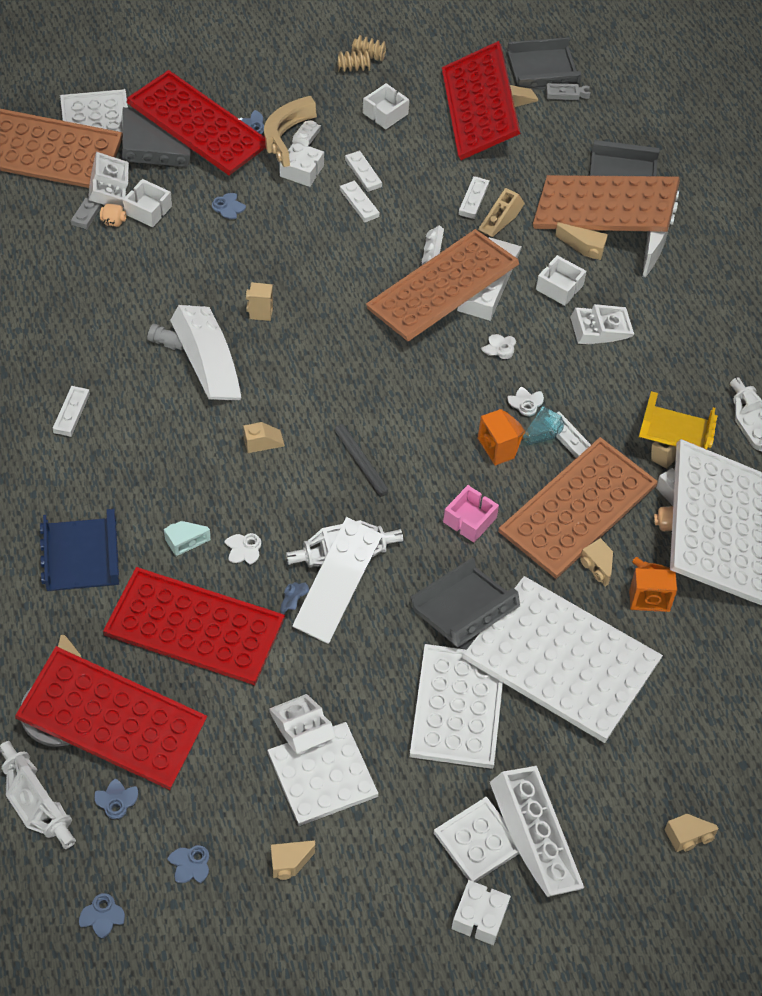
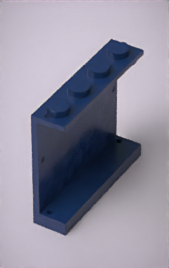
(79, 553)

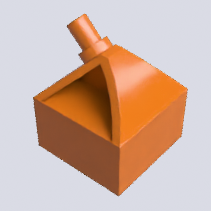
(500, 436)
(652, 587)

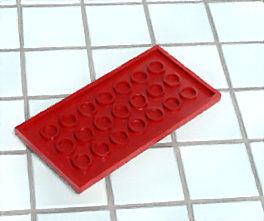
(480, 100)
(198, 122)
(194, 625)
(111, 717)

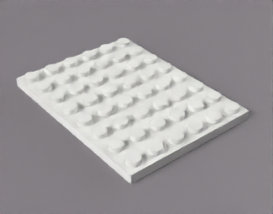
(717, 522)
(565, 660)

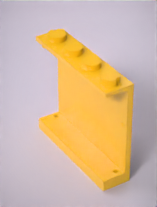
(671, 426)

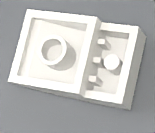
(108, 180)
(601, 324)
(302, 723)

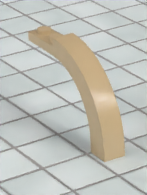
(283, 119)

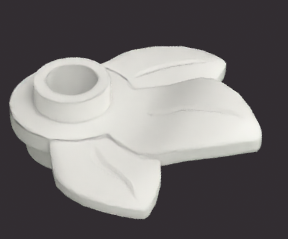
(501, 345)
(525, 400)
(242, 550)

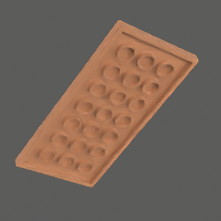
(52, 147)
(607, 202)
(442, 284)
(577, 507)

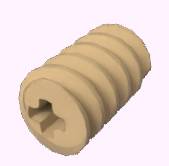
(374, 50)
(353, 60)

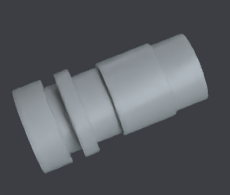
(167, 337)

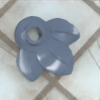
(255, 122)
(228, 206)
(292, 594)
(116, 797)
(188, 866)
(102, 918)

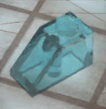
(544, 427)

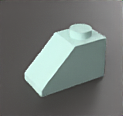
(185, 536)

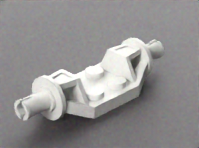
(750, 416)
(326, 538)
(31, 799)

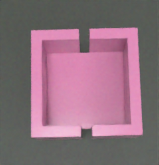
(466, 515)

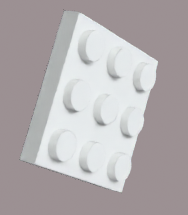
(477, 840)

